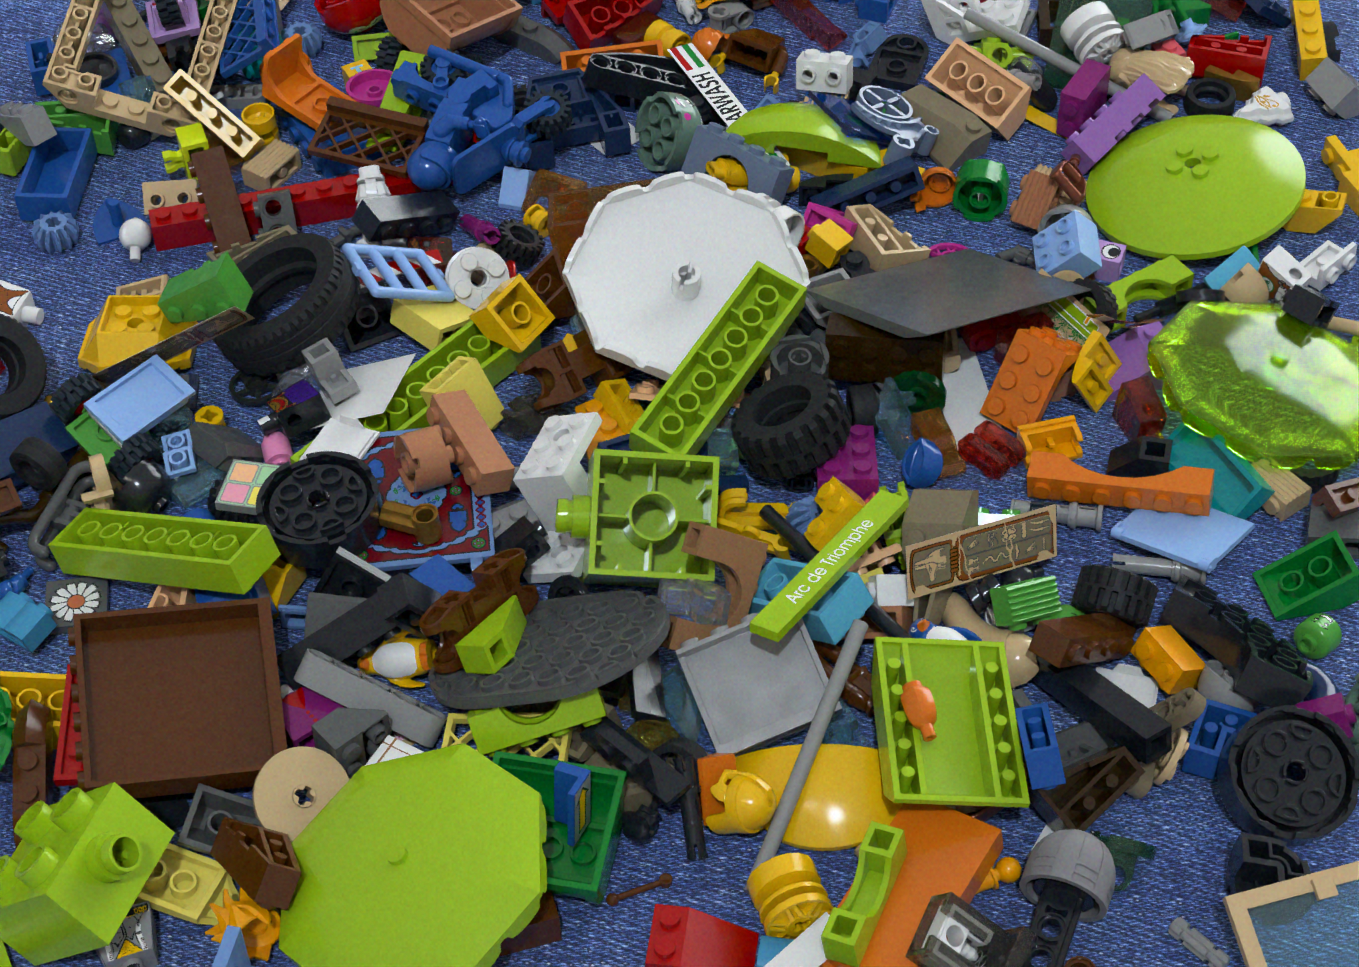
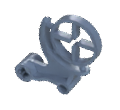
(908, 133)

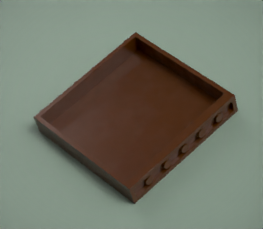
(176, 696)

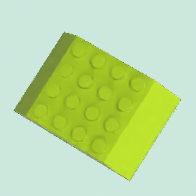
(976, 728)

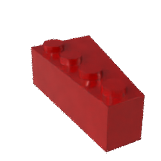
(595, 20)

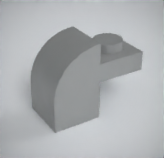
(329, 371)

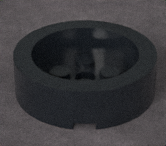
(312, 534)
(1255, 780)

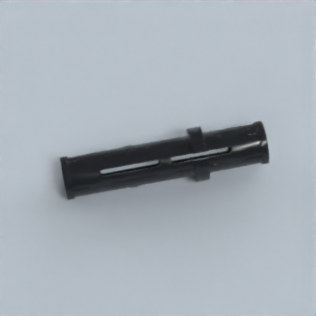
(691, 810)

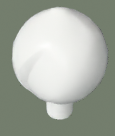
(135, 236)

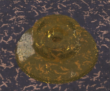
(652, 732)

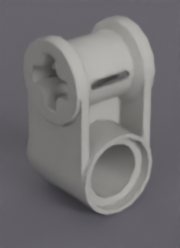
(730, 16)

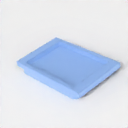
(140, 399)

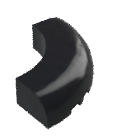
(1245, 647)

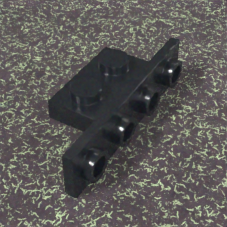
(636, 759)

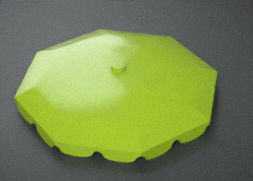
(418, 866)

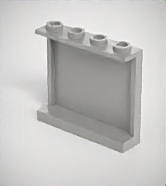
(753, 686)

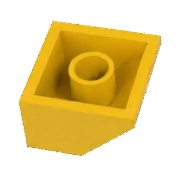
(512, 315)

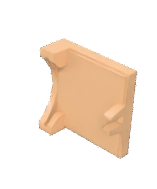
(875, 558)

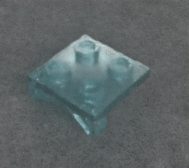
(895, 417)

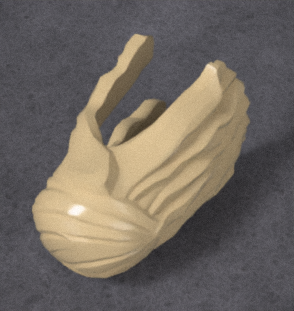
(1164, 68)

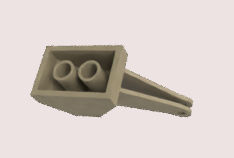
(933, 515)

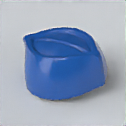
(922, 463)

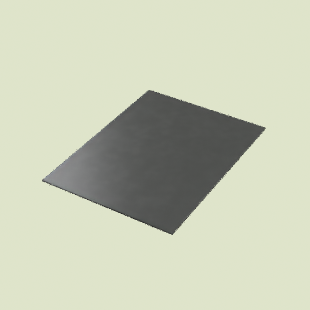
(941, 293)

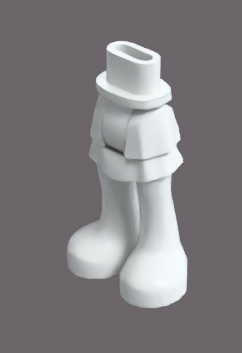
(372, 185)

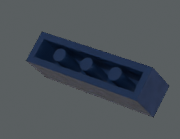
(875, 187)

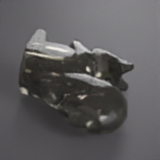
(524, 419)

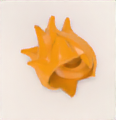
(258, 925)

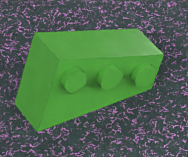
(103, 129)
(205, 291)

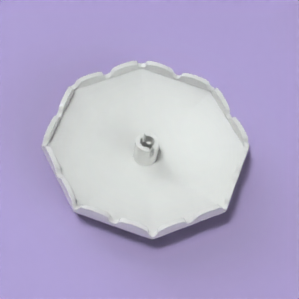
(667, 261)

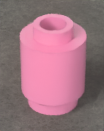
(276, 448)

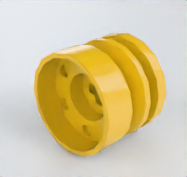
(788, 894)

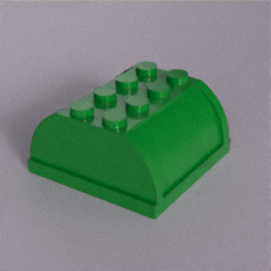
(587, 866)

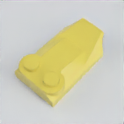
(186, 884)

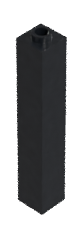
(1107, 708)

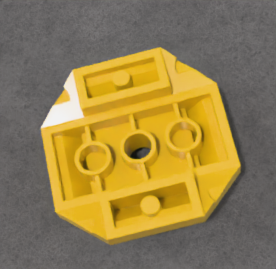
(128, 327)

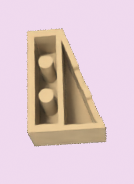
(881, 241)

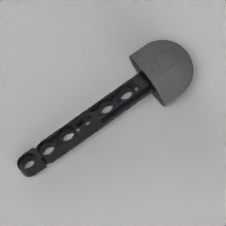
(1069, 881)

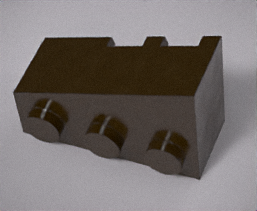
(1089, 789)

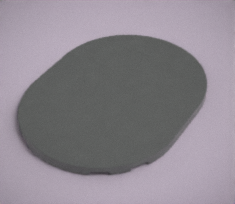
(564, 651)

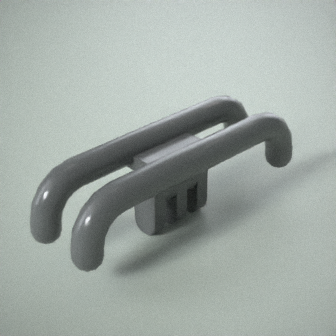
(59, 513)

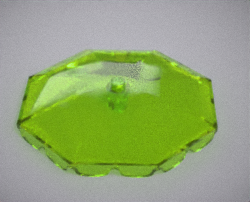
(1261, 382)

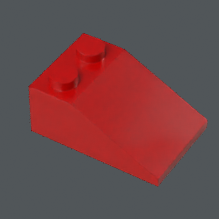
(696, 939)

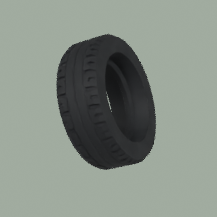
(318, 314)

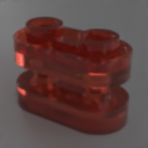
(991, 450)

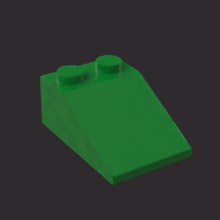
(1310, 579)

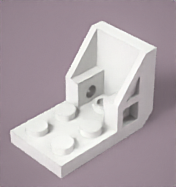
(948, 15)

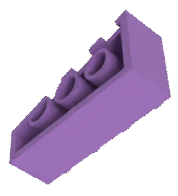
(1112, 122)

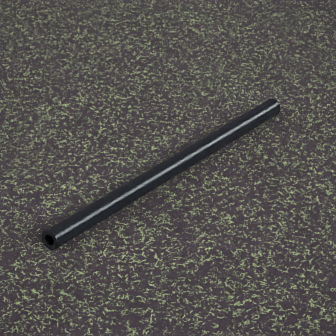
(804, 547)

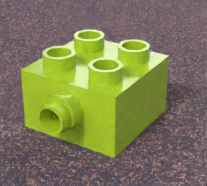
(640, 516)
(76, 872)

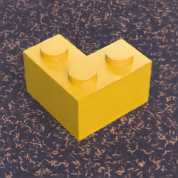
(838, 507)

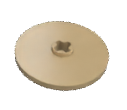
(289, 773)

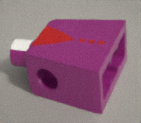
(301, 711)

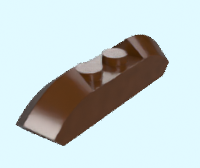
(32, 759)

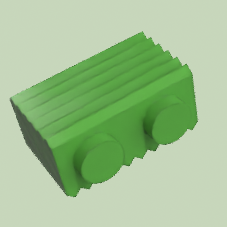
(1025, 601)

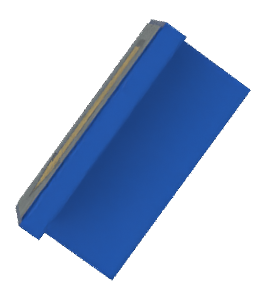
(572, 799)

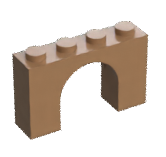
(741, 564)

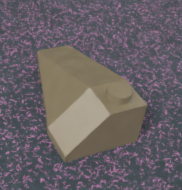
(960, 131)

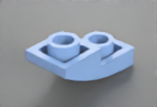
(179, 454)

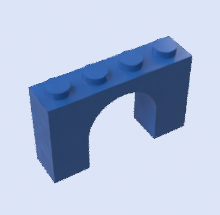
(303, 134)

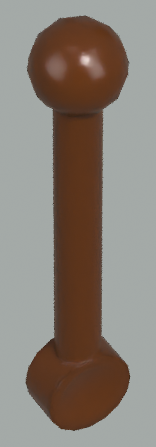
(665, 881)

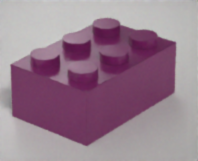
(854, 463)

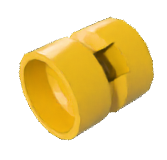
(668, 34)
(261, 120)

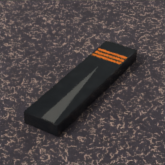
(647, 690)

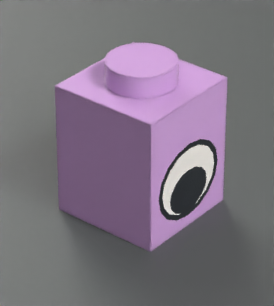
(1112, 261)

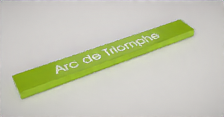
(828, 566)

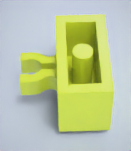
(190, 140)

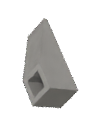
(1150, 29)
(27, 122)

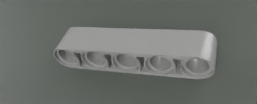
(361, 691)

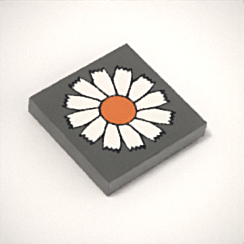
(75, 597)

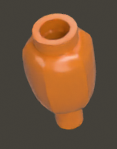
(919, 708)

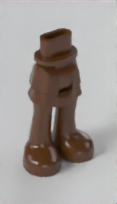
(858, 685)

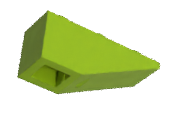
(493, 640)

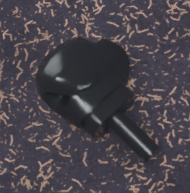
(643, 823)

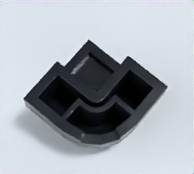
(1261, 862)

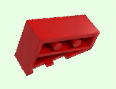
(1229, 55)

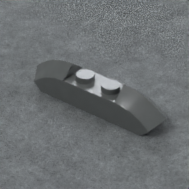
(536, 39)

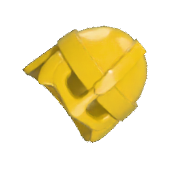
(747, 802)

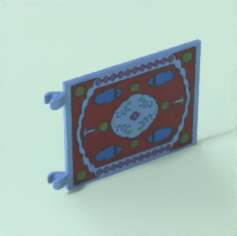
(462, 515)

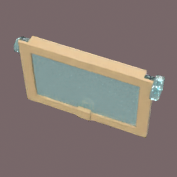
(1299, 920)

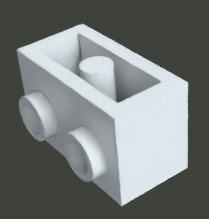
(824, 71)

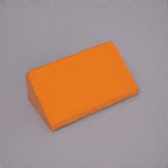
(709, 772)

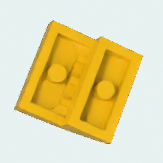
(1094, 370)

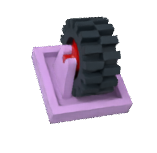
(172, 19)

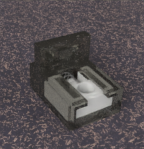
(970, 935)

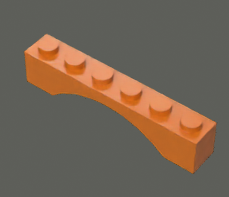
(1179, 491)

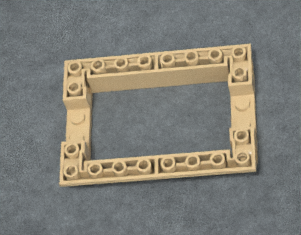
(83, 91)

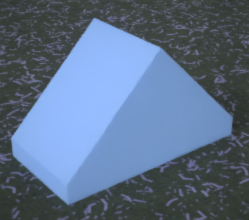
(514, 187)

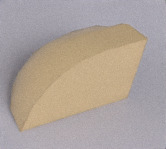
(1246, 286)

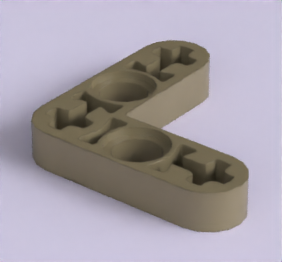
(1178, 711)

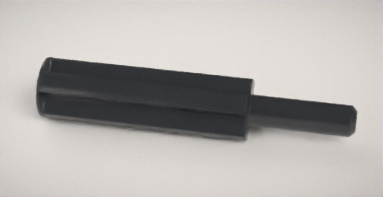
(1164, 307)

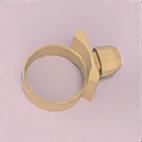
(102, 484)

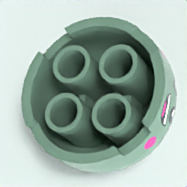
(666, 130)

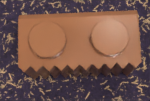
(1036, 199)

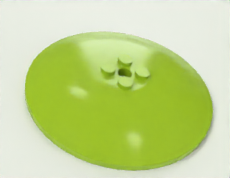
(1235, 196)

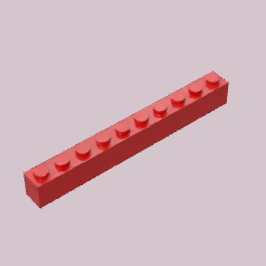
(311, 201)

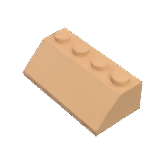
(981, 88)

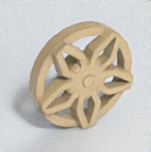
(1166, 765)

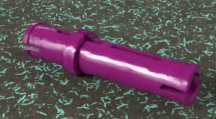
(482, 231)

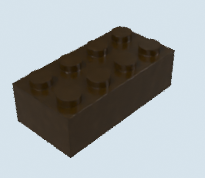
(872, 354)

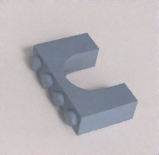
(765, 172)

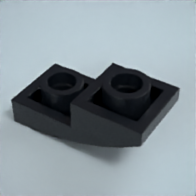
(820, 184)

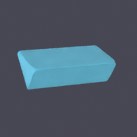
(1230, 267)

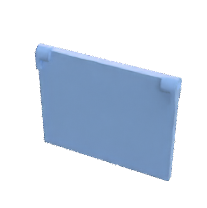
(1184, 537)

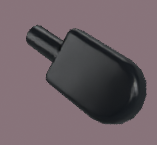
(1045, 97)

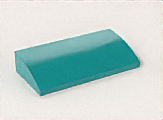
(1237, 484)

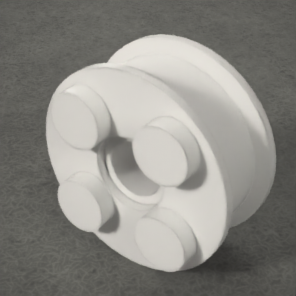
(464, 264)

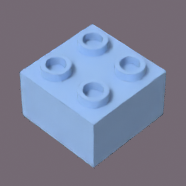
(1068, 245)

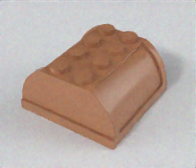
(447, 22)

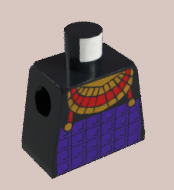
(294, 410)

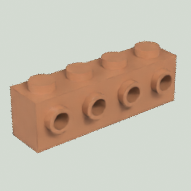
(473, 443)

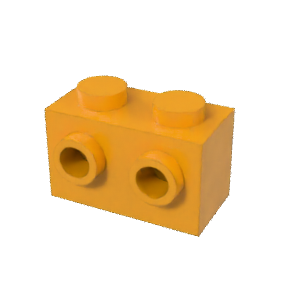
(1168, 658)

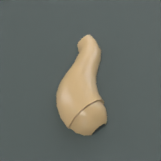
(1020, 661)

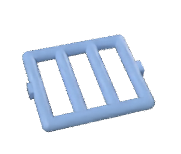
(395, 288)

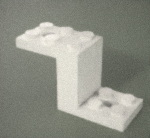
(552, 473)

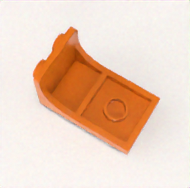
(295, 86)
(1029, 376)

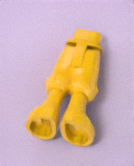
(733, 172)

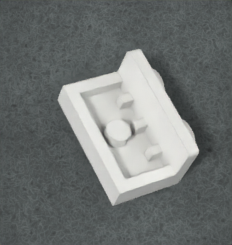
(1329, 262)

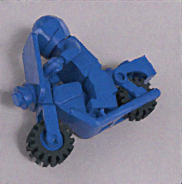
(467, 105)

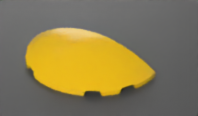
(837, 798)

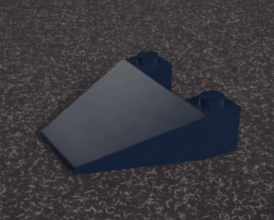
(593, 118)

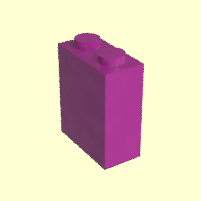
(1082, 97)

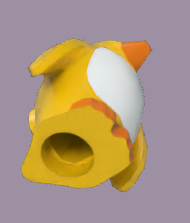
(400, 659)

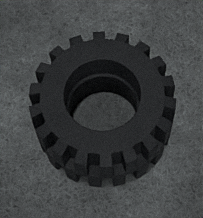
(1115, 593)

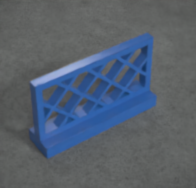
(265, 35)

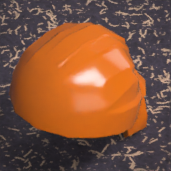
(708, 41)
(938, 189)

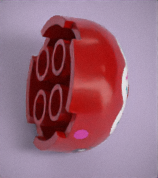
(349, 15)

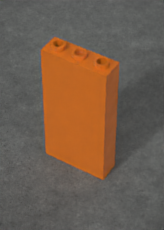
(943, 856)

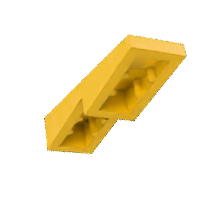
(616, 402)

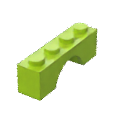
(1152, 282)
(499, 728)
(854, 923)

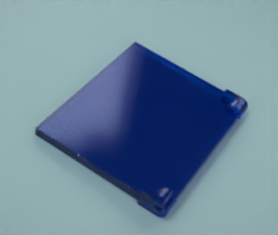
(851, 125)

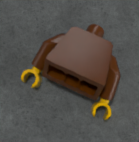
(757, 50)

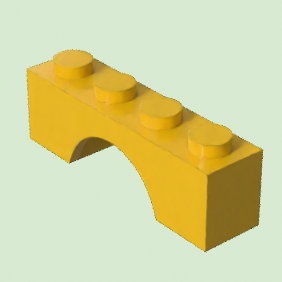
(1309, 35)

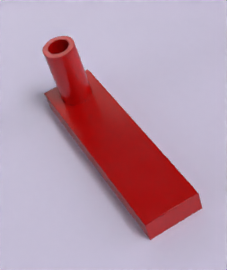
(66, 765)

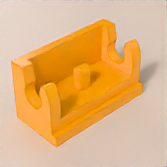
(1052, 436)

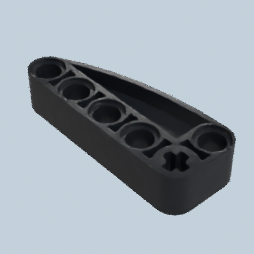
(637, 75)

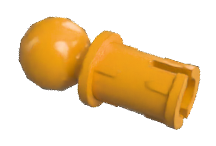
(1006, 870)

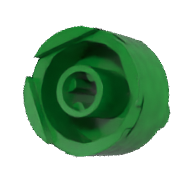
(981, 189)

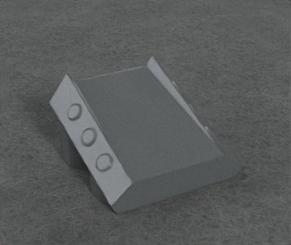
(222, 444)

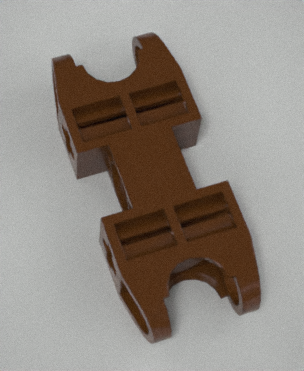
(563, 371)
(460, 612)

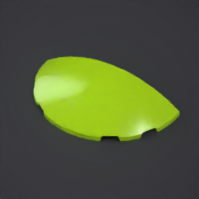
(804, 128)

